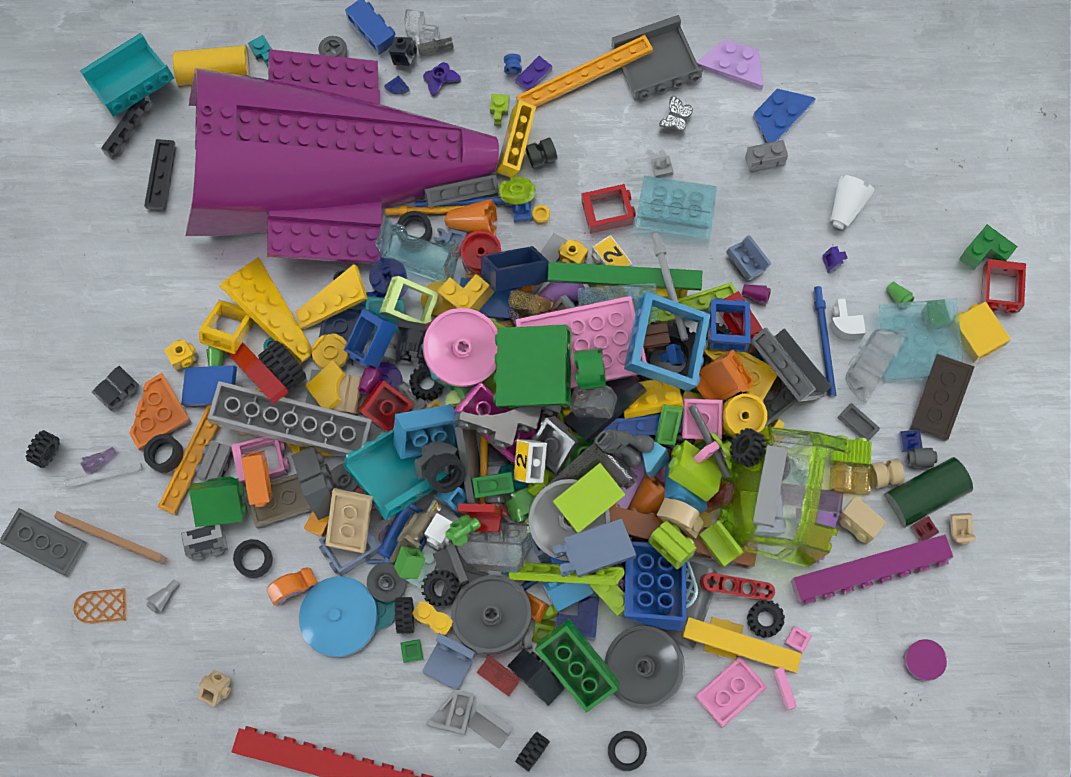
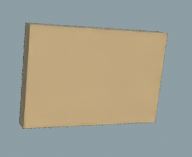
(349, 520)

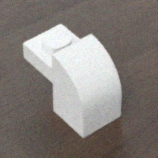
(846, 326)

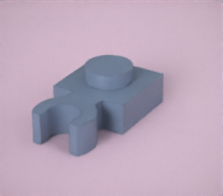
(453, 234)

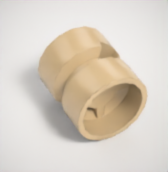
(887, 473)

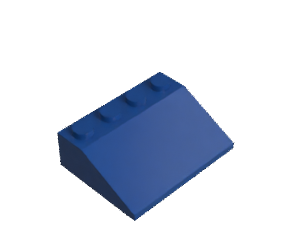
(654, 589)

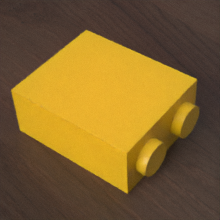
(981, 331)

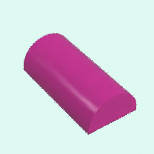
(481, 402)

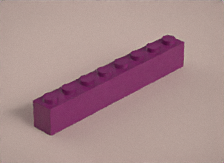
(871, 569)

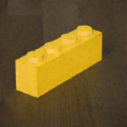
(516, 139)

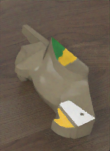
(416, 527)

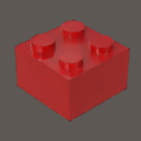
(383, 404)

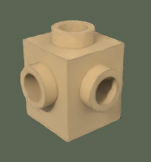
(214, 688)

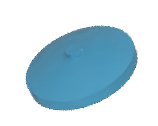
(338, 616)

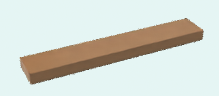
(109, 537)

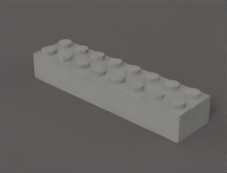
(288, 420)

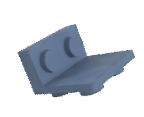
(449, 662)

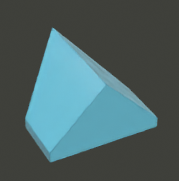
(656, 459)

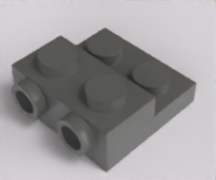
(559, 442)

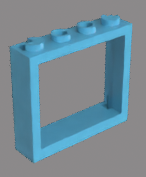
(637, 338)

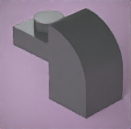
(430, 451)

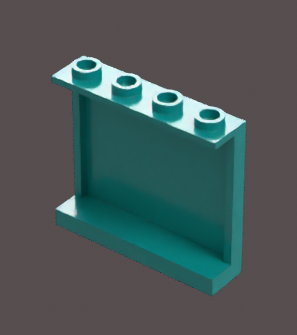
(126, 74)
(386, 476)

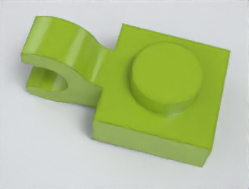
(499, 105)

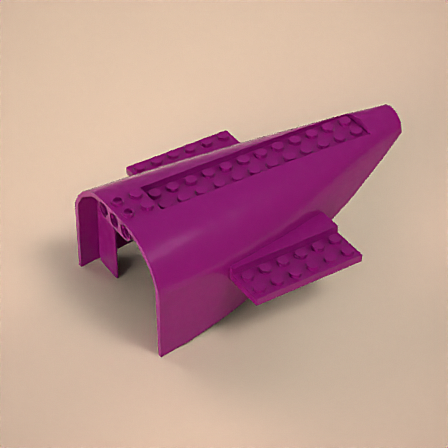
(316, 156)

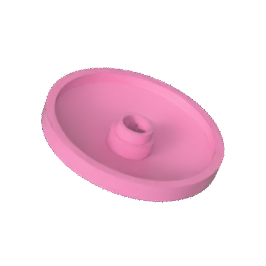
(461, 347)

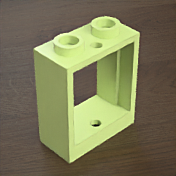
(392, 296)

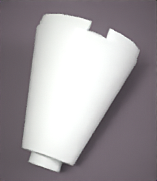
(849, 200)

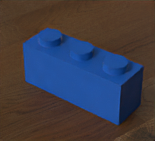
(370, 25)

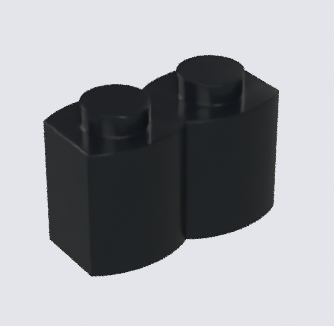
(115, 388)

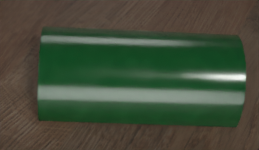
(930, 491)

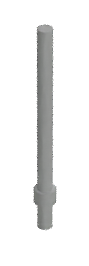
(660, 252)

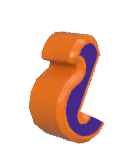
(291, 585)

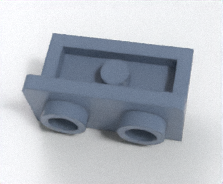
(749, 258)

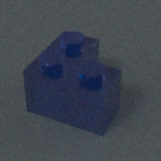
(585, 619)

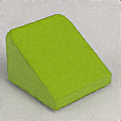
(542, 629)

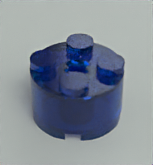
(386, 269)

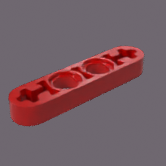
(737, 589)

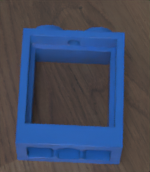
(361, 334)
(729, 342)

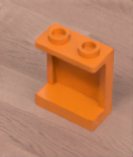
(724, 377)

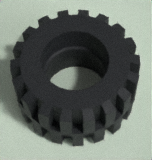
(282, 365)

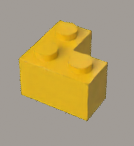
(472, 296)

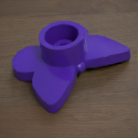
(438, 76)

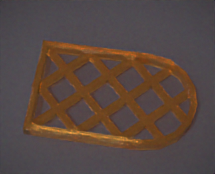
(109, 619)

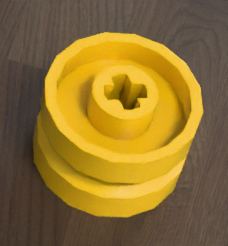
(750, 407)

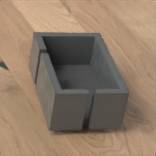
(314, 480)

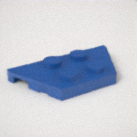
(781, 113)

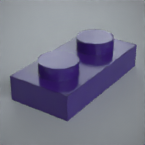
(533, 74)

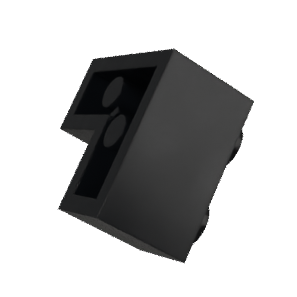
(536, 676)

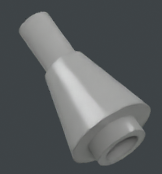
(158, 600)

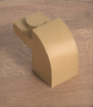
(682, 515)

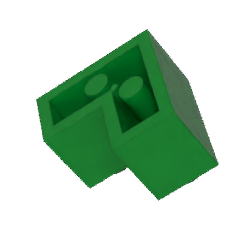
(988, 244)

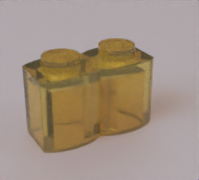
(527, 301)
(851, 480)

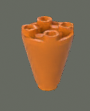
(648, 496)

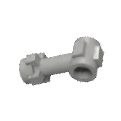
(404, 388)

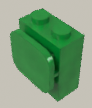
(217, 501)

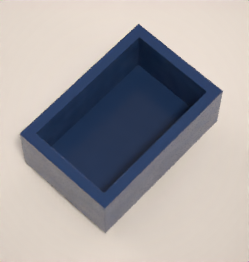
(514, 268)

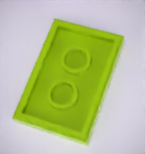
(588, 498)

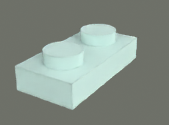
(428, 566)

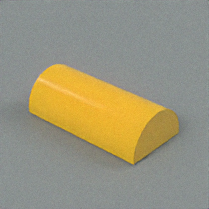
(222, 59)

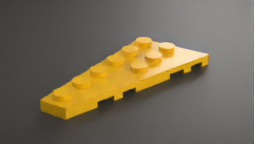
(261, 300)

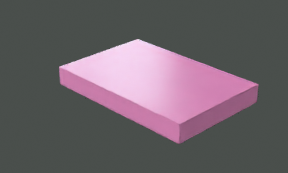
(730, 691)

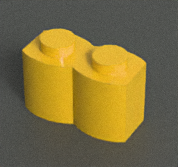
(428, 617)

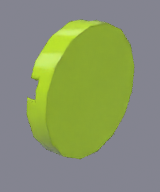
(517, 190)

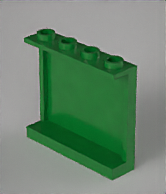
(533, 366)

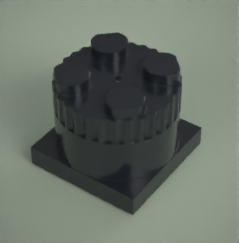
(410, 342)

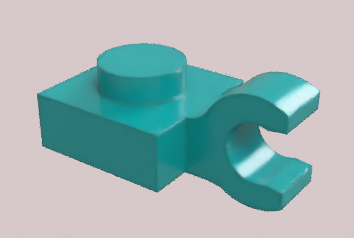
(260, 48)

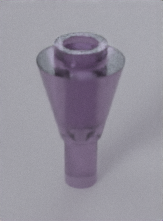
(93, 462)

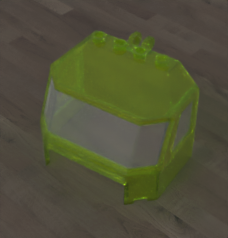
(795, 531)

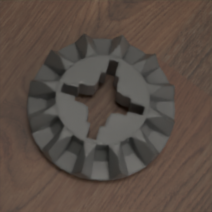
(336, 42)

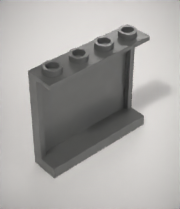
(667, 66)
(791, 364)

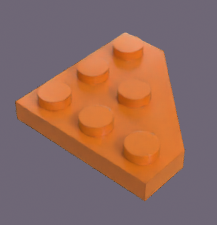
(157, 412)

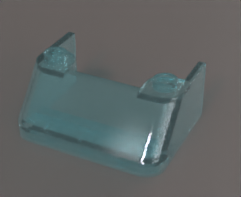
(417, 254)

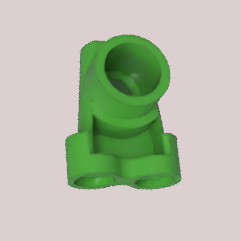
(459, 529)

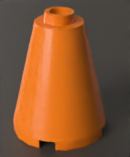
(473, 217)

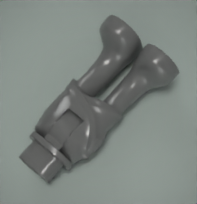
(616, 442)

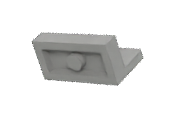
(489, 726)

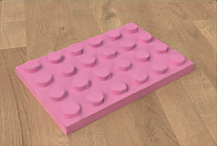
(596, 326)

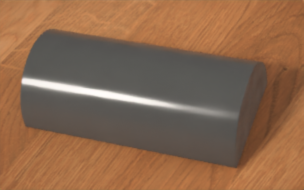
(700, 606)

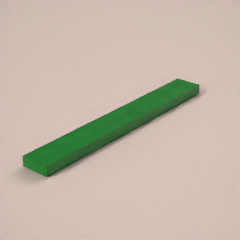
(622, 275)

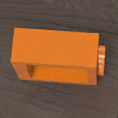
(257, 478)

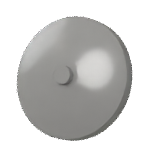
(548, 524)

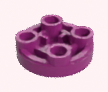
(926, 660)

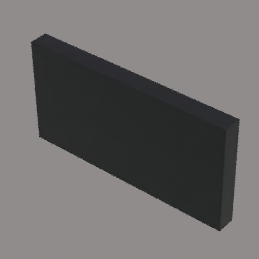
(627, 392)

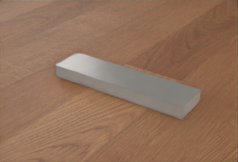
(770, 486)

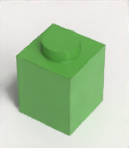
(409, 562)

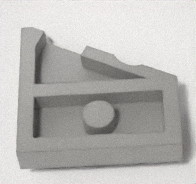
(454, 712)

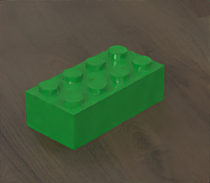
(577, 665)

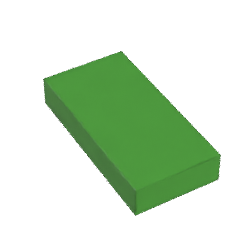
(668, 424)

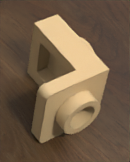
(962, 528)

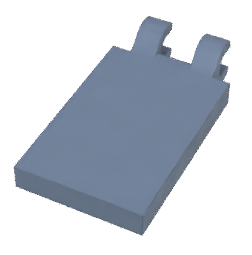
(595, 549)

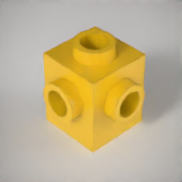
(573, 252)
(181, 354)

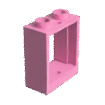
(240, 448)

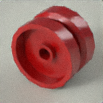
(474, 246)

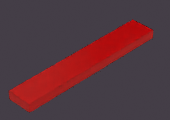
(259, 373)

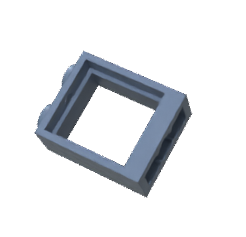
(335, 565)

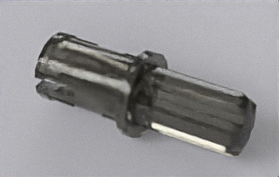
(435, 45)

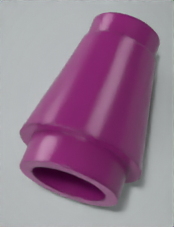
(757, 292)
(369, 379)

